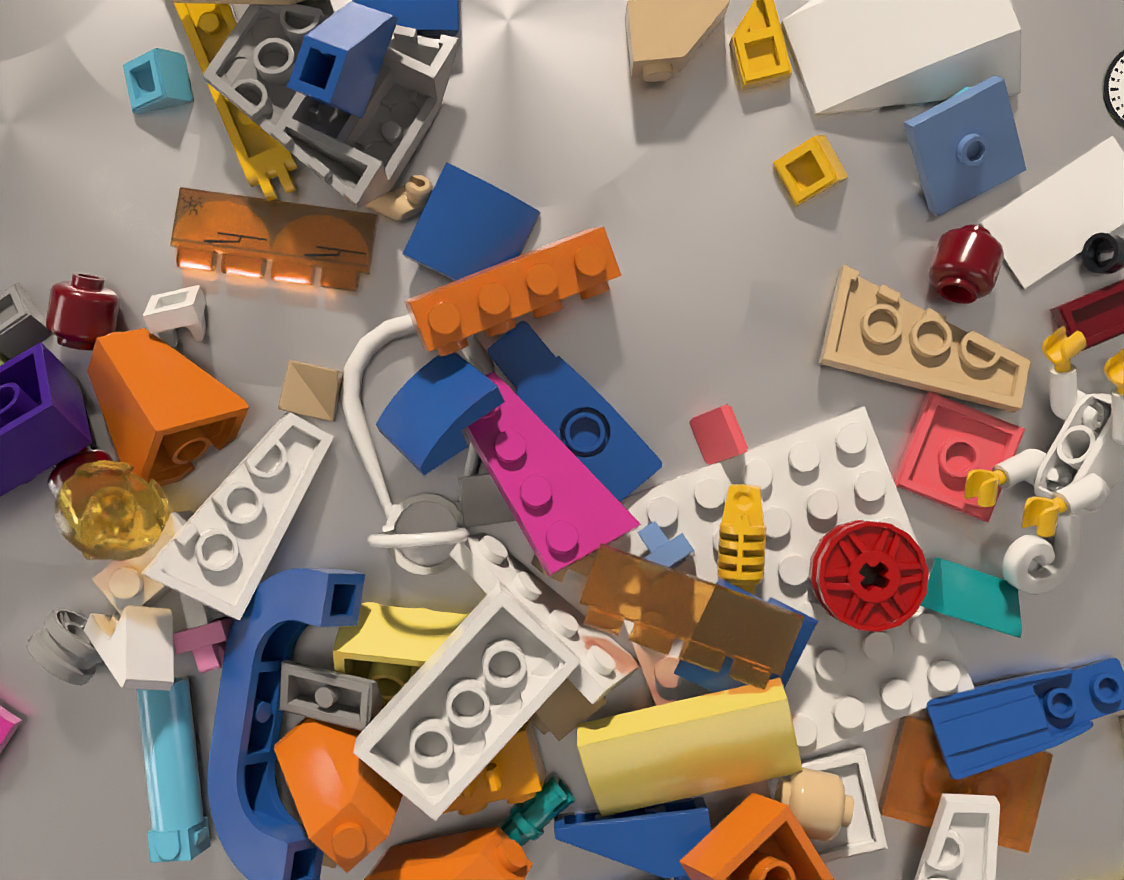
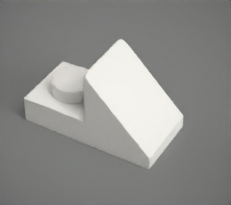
(135, 646)

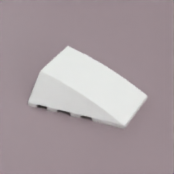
(901, 50)

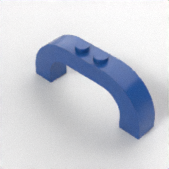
(241, 766)

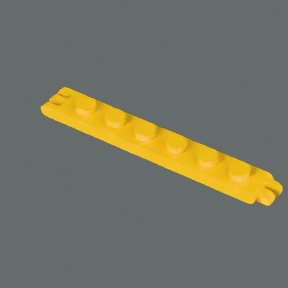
(258, 152)

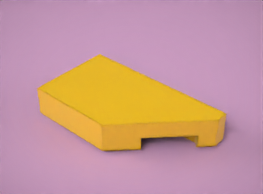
(760, 47)

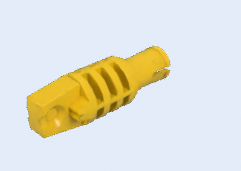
(742, 538)

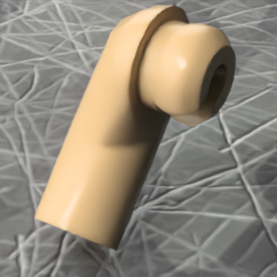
(405, 200)

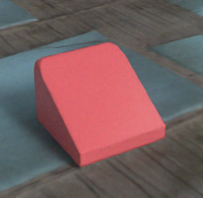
(718, 434)

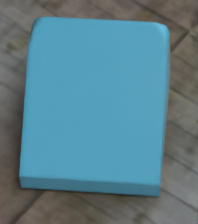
(157, 81)

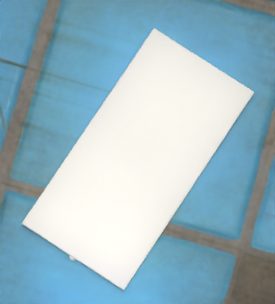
(1061, 214)

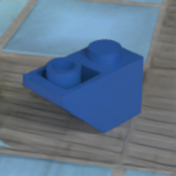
(343, 58)

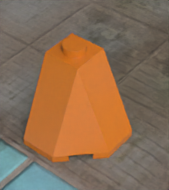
(160, 405)
(336, 793)
(460, 856)

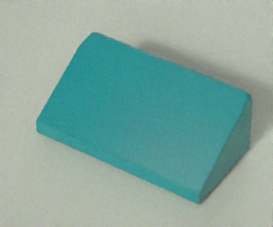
(973, 597)

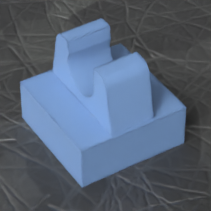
(665, 552)

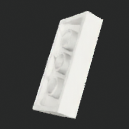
(466, 702)

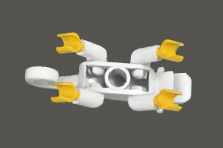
(1067, 480)

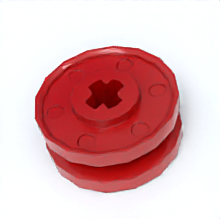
(898, 573)

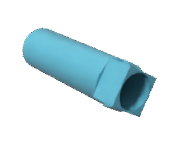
(172, 774)

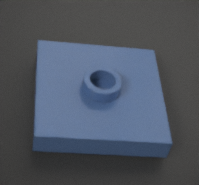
(965, 145)

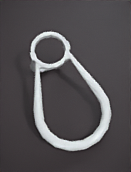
(361, 437)

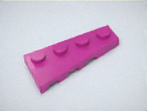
(545, 485)

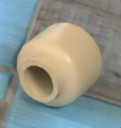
(816, 802)

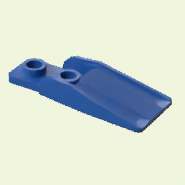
(574, 411)
(1022, 715)

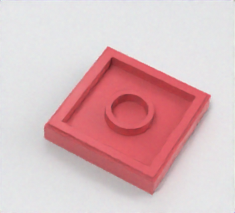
(946, 446)

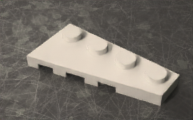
(238, 528)
(603, 660)
(962, 839)

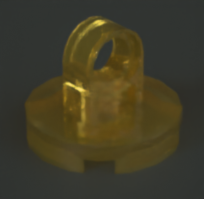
(110, 511)

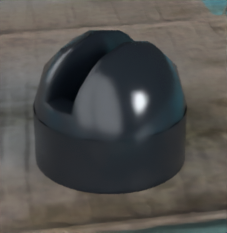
(1099, 244)

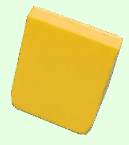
(810, 169)

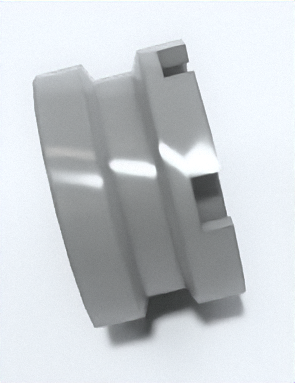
(64, 647)

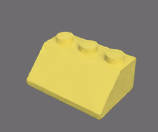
(391, 643)

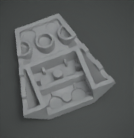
(347, 152)

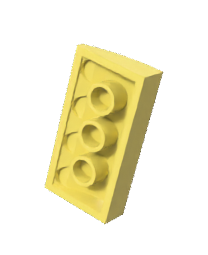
(689, 747)

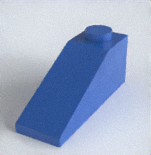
(642, 838)

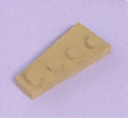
(901, 343)

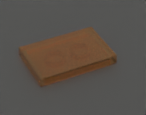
(920, 776)

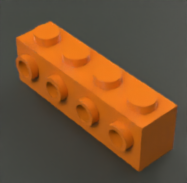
(513, 288)

